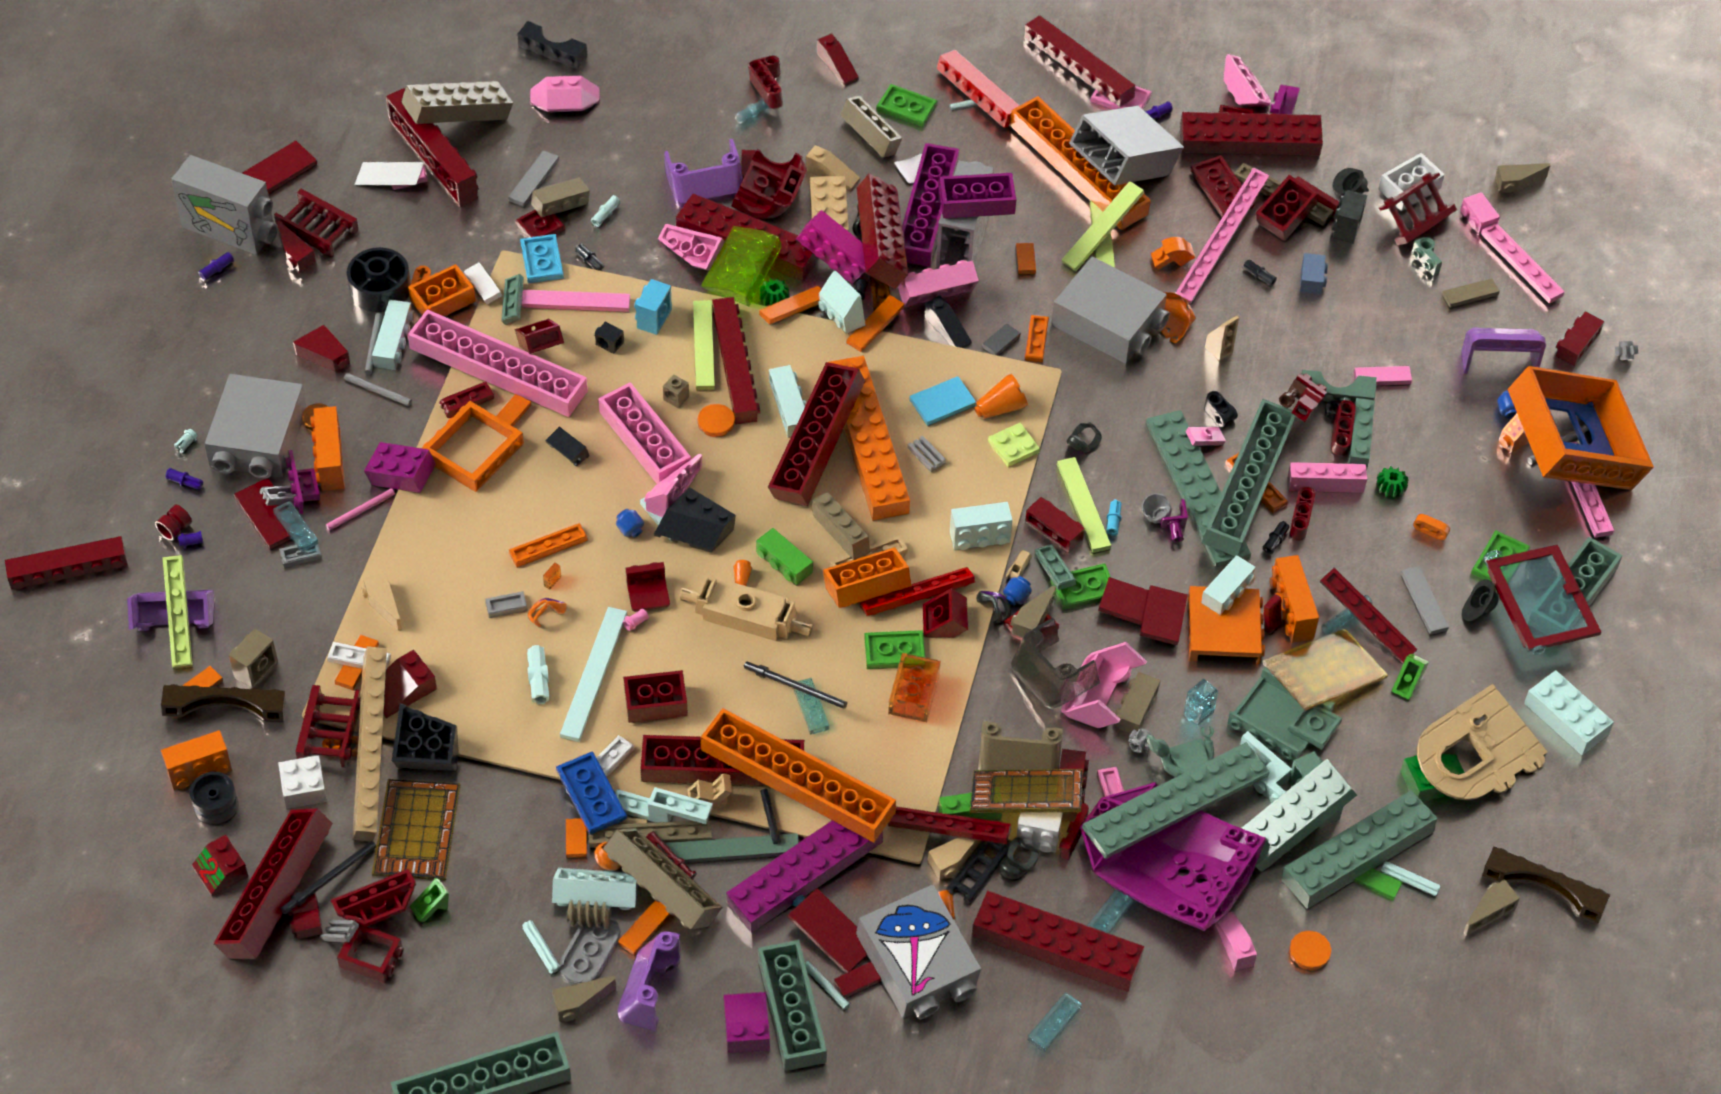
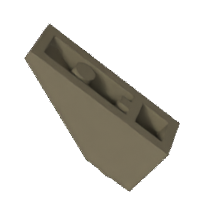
(1517, 177)
(1033, 613)
(1495, 903)
(579, 998)

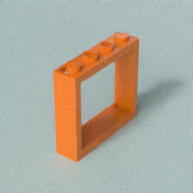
(492, 463)

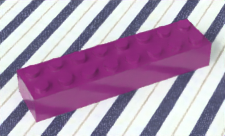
(924, 205)
(797, 873)

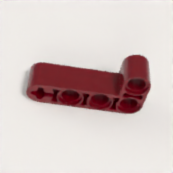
(763, 75)

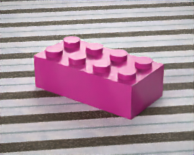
(834, 246)

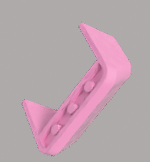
(1113, 667)

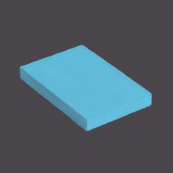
(541, 258)
(942, 401)

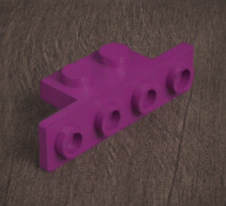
(1285, 100)
(304, 483)

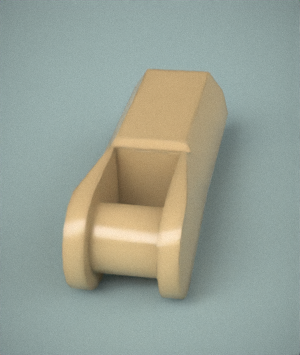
(1019, 564)

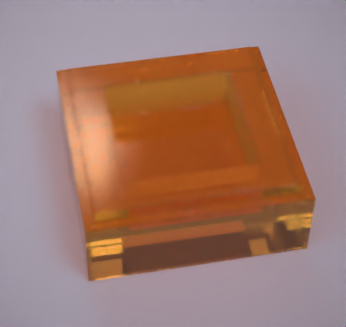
(552, 576)

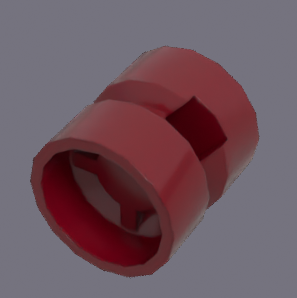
(172, 523)

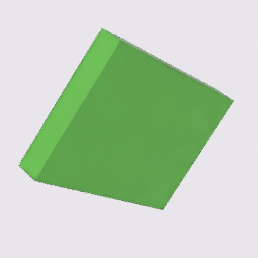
(906, 105)
(1500, 542)
(1088, 587)
(886, 648)

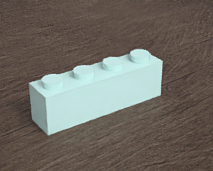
(392, 335)
(787, 396)

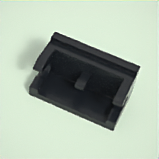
(568, 446)

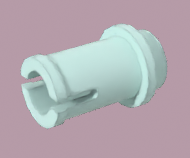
(188, 437)

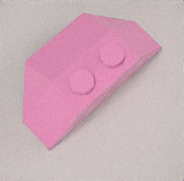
(1243, 84)
(564, 94)

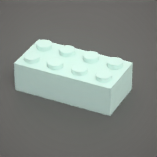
(1568, 712)

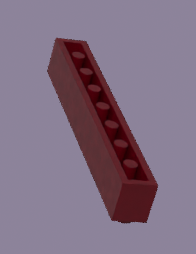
(1079, 61)
(734, 360)

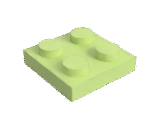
(1013, 444)

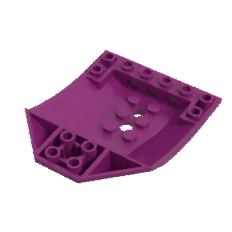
(1197, 843)

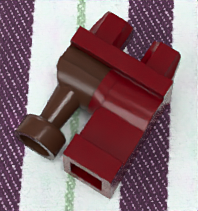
(1307, 393)

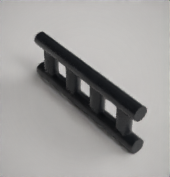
(980, 877)

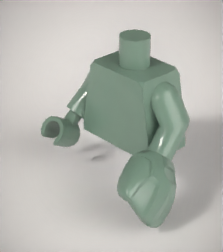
(1184, 756)

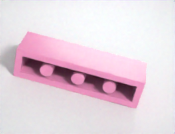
(1327, 477)

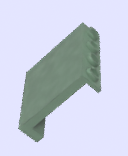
(1268, 713)

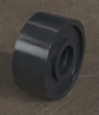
(378, 277)

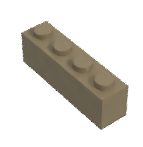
(871, 126)
(840, 526)

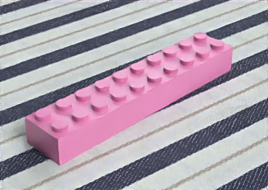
(498, 363)

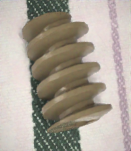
(589, 914)

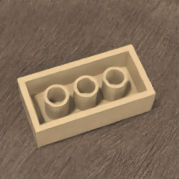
(829, 196)

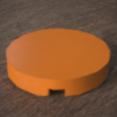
(716, 420)
(1310, 950)

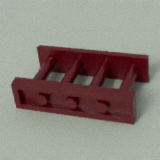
(319, 208)
(1431, 218)
(313, 715)

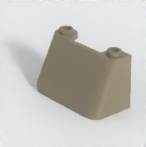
(1018, 753)

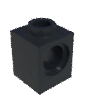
(609, 337)

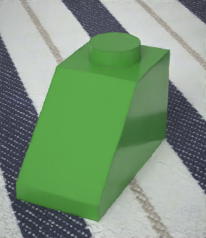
(1410, 676)

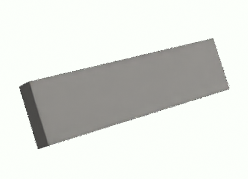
(533, 178)
(1424, 600)

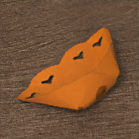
(1180, 317)

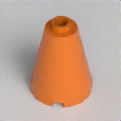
(1001, 398)

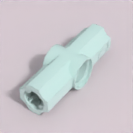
(538, 674)

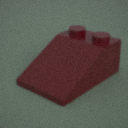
(406, 682)

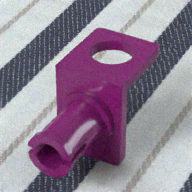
(1176, 522)

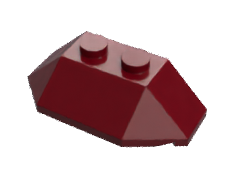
(377, 899)

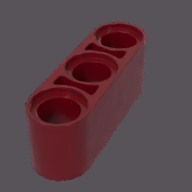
(1343, 435)
(1302, 513)

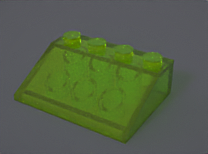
(742, 264)

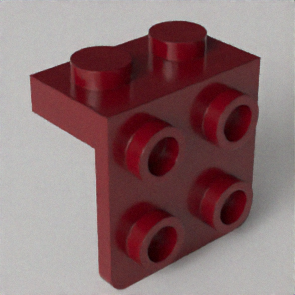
(647, 586)

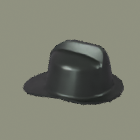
(1351, 180)
(1481, 601)

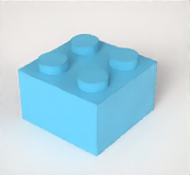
(653, 306)

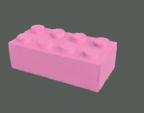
(943, 281)

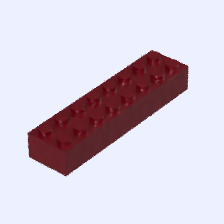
(1251, 133)
(435, 152)
(718, 220)
(882, 231)
(816, 434)
(682, 761)
(273, 884)
(1057, 941)

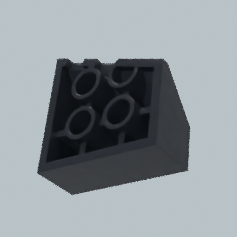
(696, 521)
(424, 741)

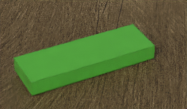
(1379, 883)

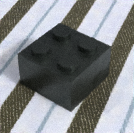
(1349, 216)

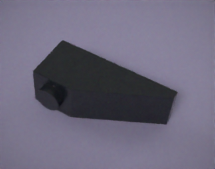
(946, 322)

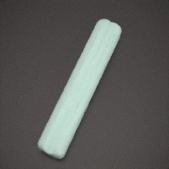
(1410, 878)
(541, 946)

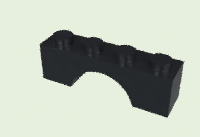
(569, 52)

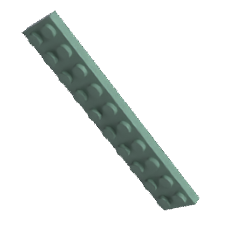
(1190, 476)
(1175, 800)

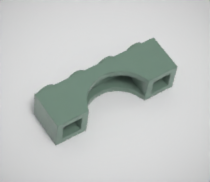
(1362, 388)
(1362, 432)

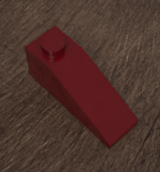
(835, 57)
(297, 252)

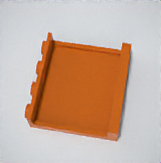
(1229, 634)

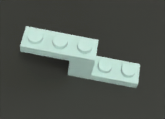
(1278, 774)
(663, 805)

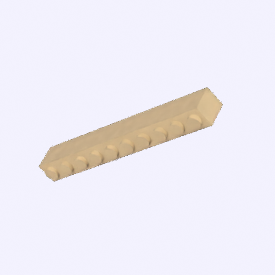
(369, 744)

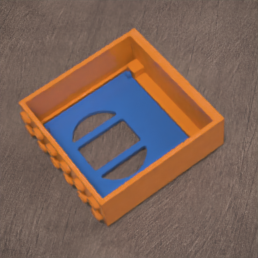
(1616, 451)

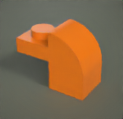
(1173, 249)

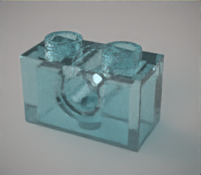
(1200, 702)

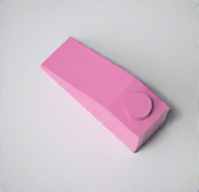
(1236, 942)

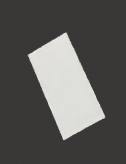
(389, 173)

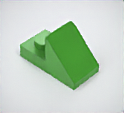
(431, 899)

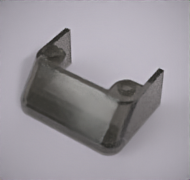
(1050, 684)

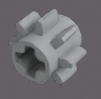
(1626, 350)
(1138, 740)

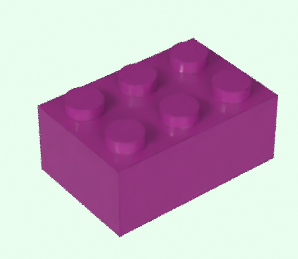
(400, 467)

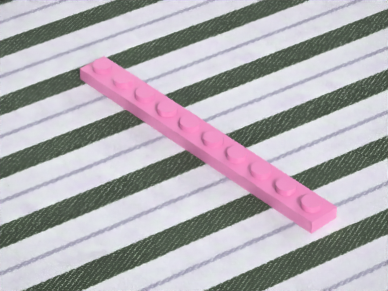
(1222, 235)

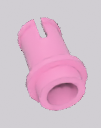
(632, 621)

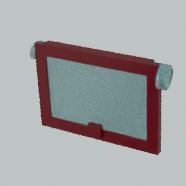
(1541, 597)

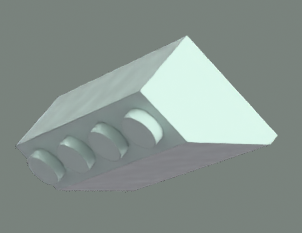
(595, 885)

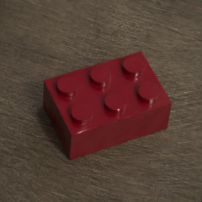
(1286, 207)
(655, 696)

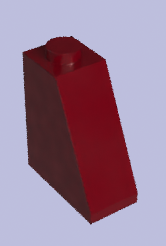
(322, 349)

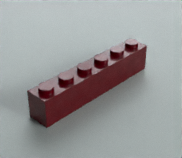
(66, 562)

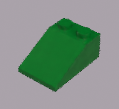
(1418, 782)

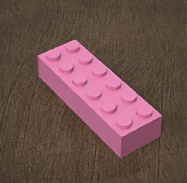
(643, 432)

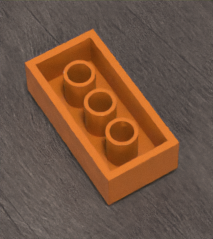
(327, 448)
(867, 577)
(1296, 599)

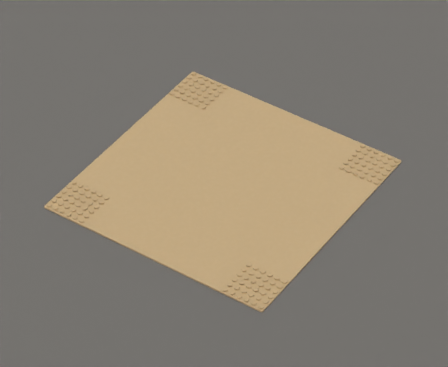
(453, 545)

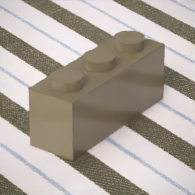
(560, 197)
(1137, 702)

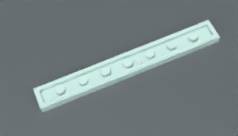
(593, 674)

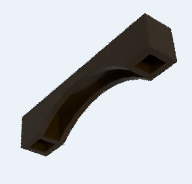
(181, 700)
(1585, 899)

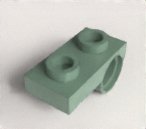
(1423, 251)

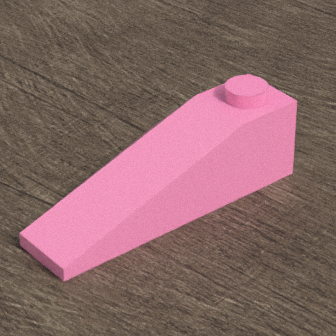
(692, 246)
(672, 487)

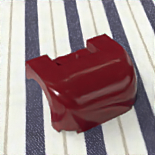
(769, 186)

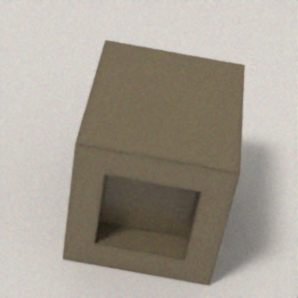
(676, 391)

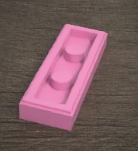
(1386, 375)

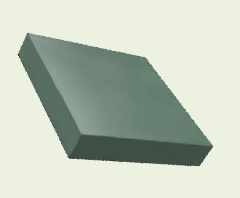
(1315, 725)

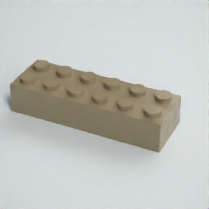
(456, 102)
(662, 878)

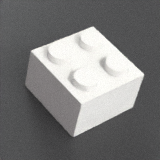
(302, 782)
(1040, 829)

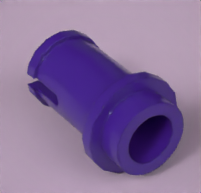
(190, 539)

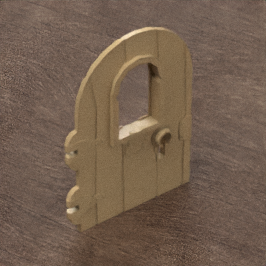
(1500, 740)

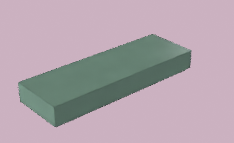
(512, 299)
(1055, 567)

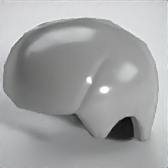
(1156, 507)

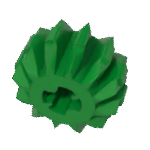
(773, 291)
(1392, 482)

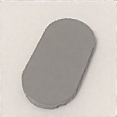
(589, 952)

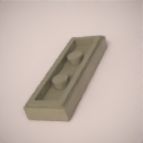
(1470, 293)

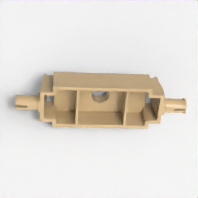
(758, 618)

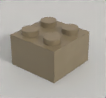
(253, 658)

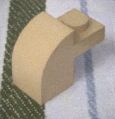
(712, 792)

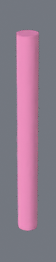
(360, 509)

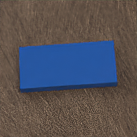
(591, 792)

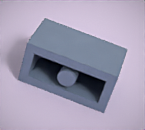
(1313, 273)

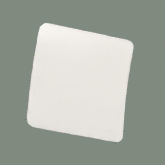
(909, 167)

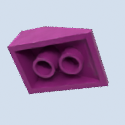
(746, 1022)

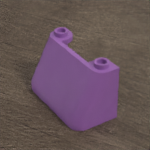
(639, 998)

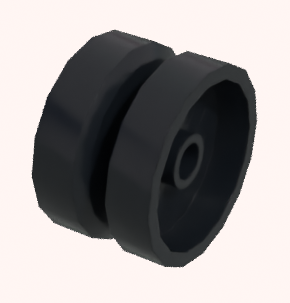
(213, 798)

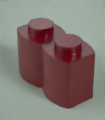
(306, 918)

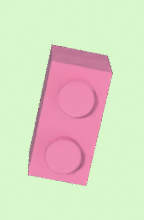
(1479, 212)

